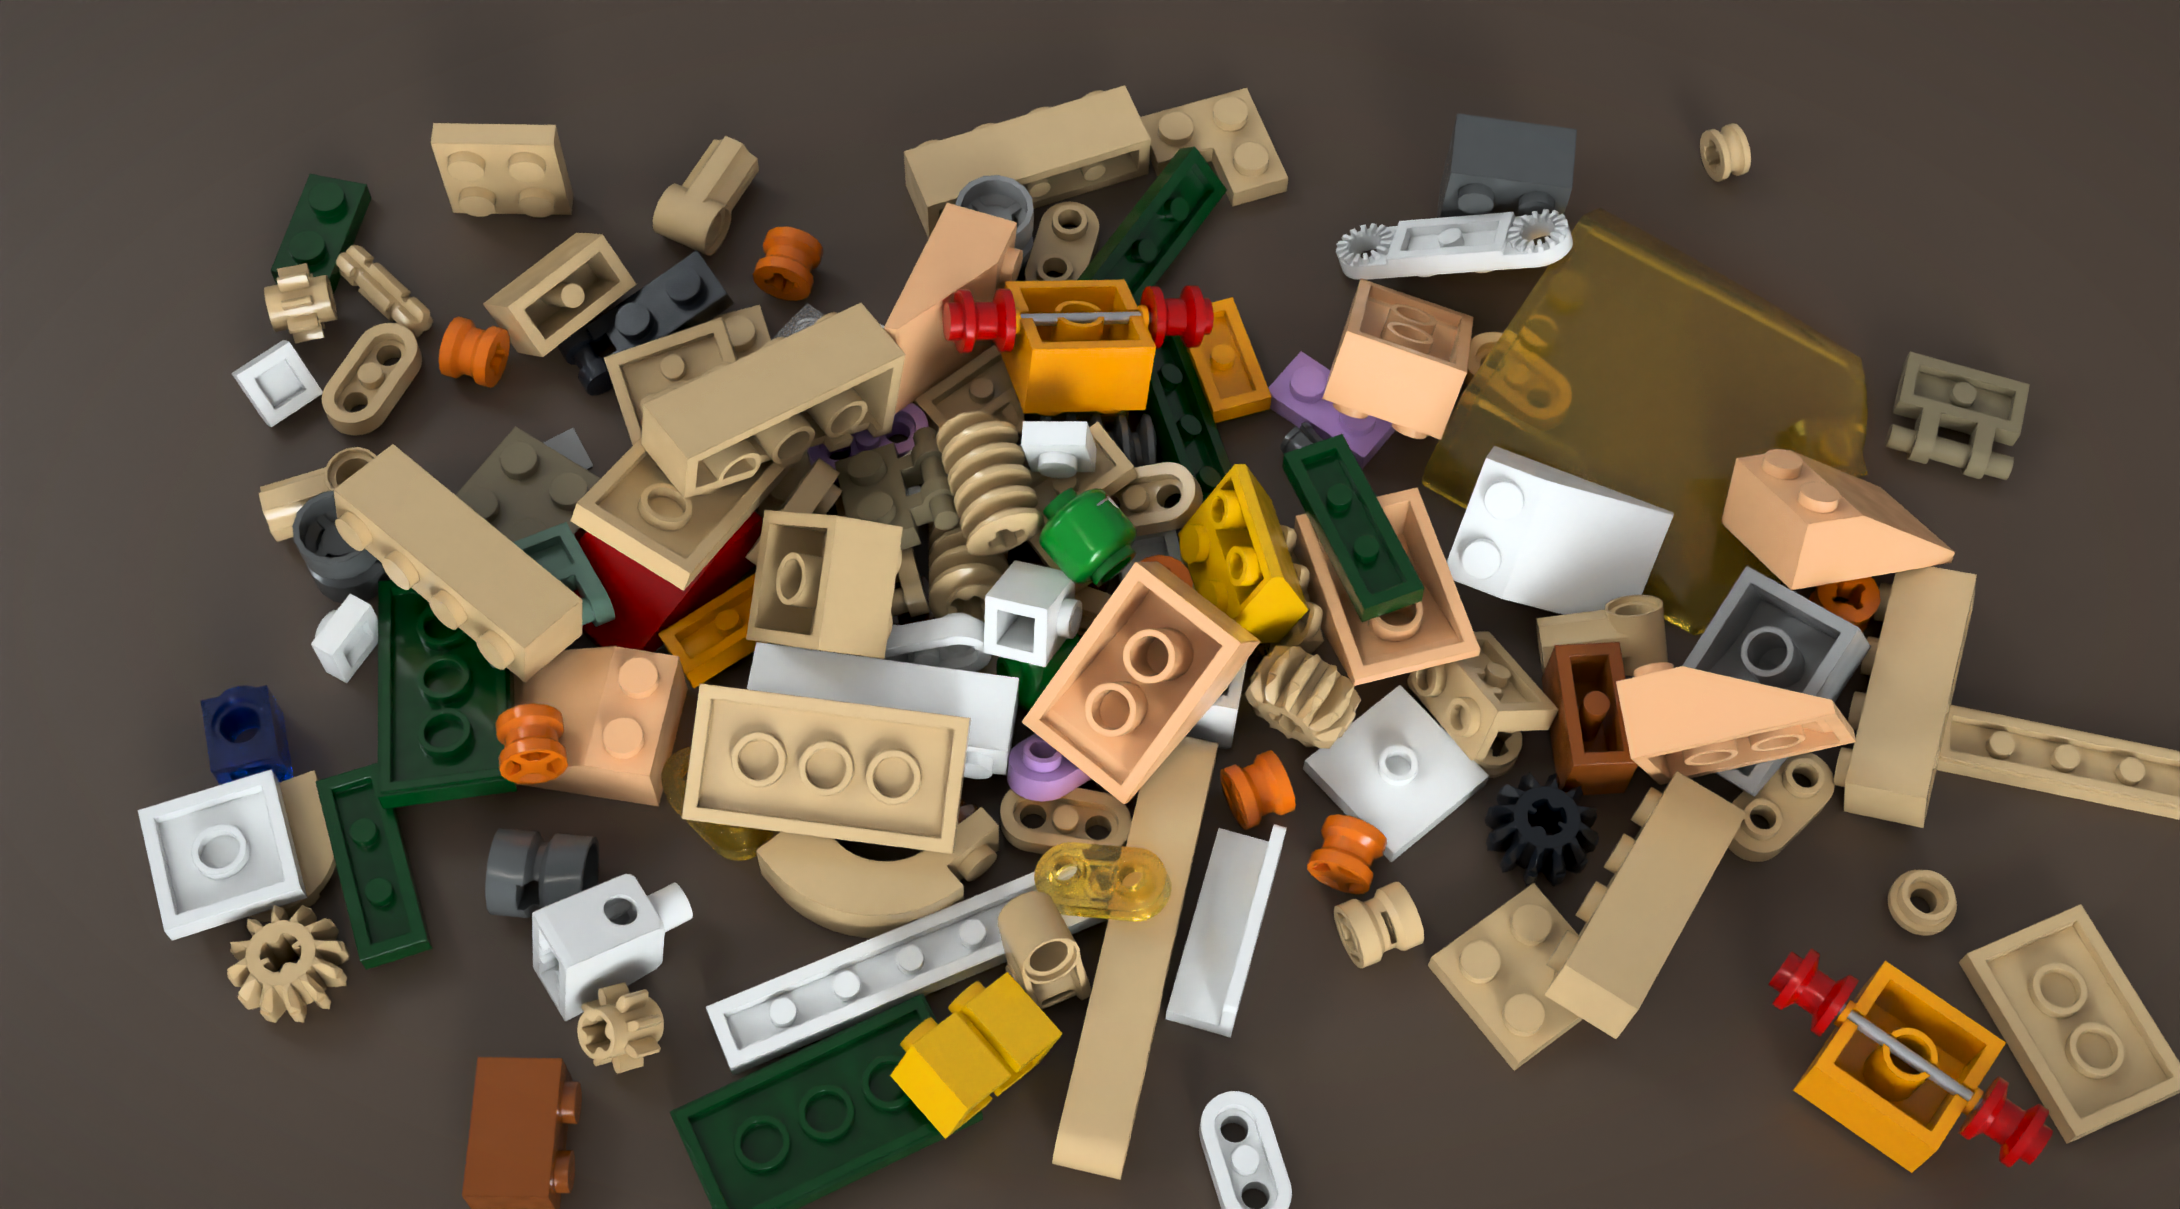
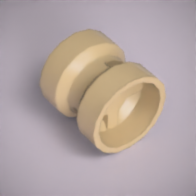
(1379, 924)

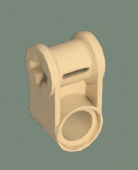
(1041, 950)

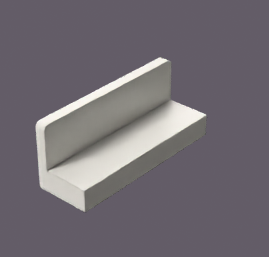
(1225, 931)

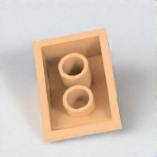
(961, 253)
(1400, 361)
(1823, 523)
(1404, 639)
(1139, 679)
(617, 719)
(1719, 722)

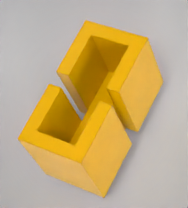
(975, 1051)

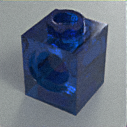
(238, 711)

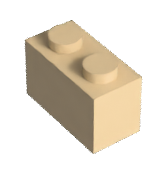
(560, 293)

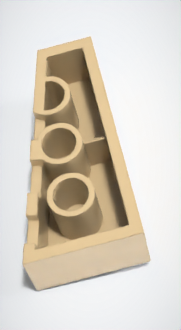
(777, 403)

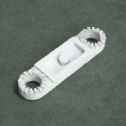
(1455, 245)

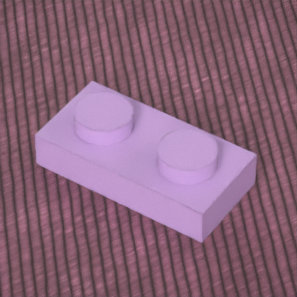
(1299, 396)

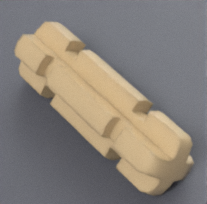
(383, 290)

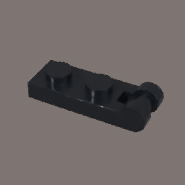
(670, 303)

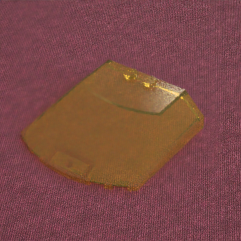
(1652, 386)

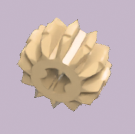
(1302, 696)
(296, 982)

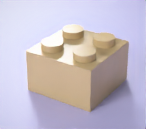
(825, 583)

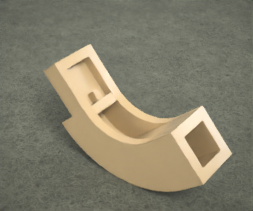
(870, 895)

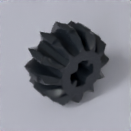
(1531, 846)

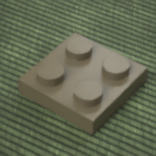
(527, 487)

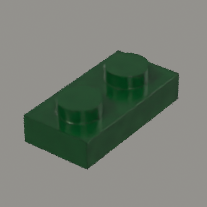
(323, 226)

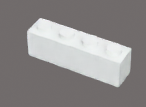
(983, 697)

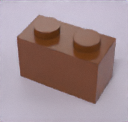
(1589, 726)
(520, 1134)

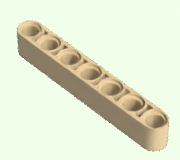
(1134, 972)

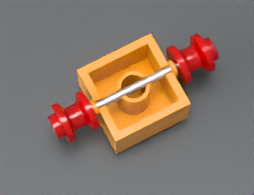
(1078, 339)
(1904, 1065)

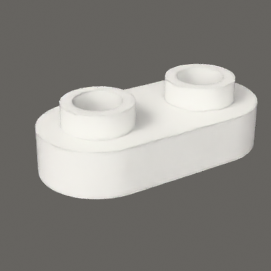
(944, 642)
(1247, 1163)

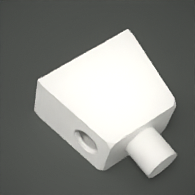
(603, 938)

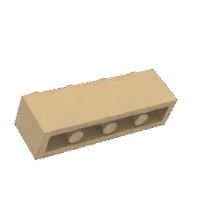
(1048, 151)
(457, 563)
(1907, 696)
(1645, 904)

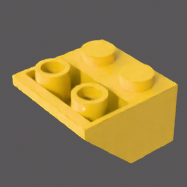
(1243, 558)

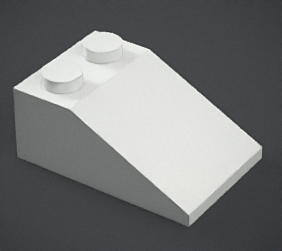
(1554, 537)

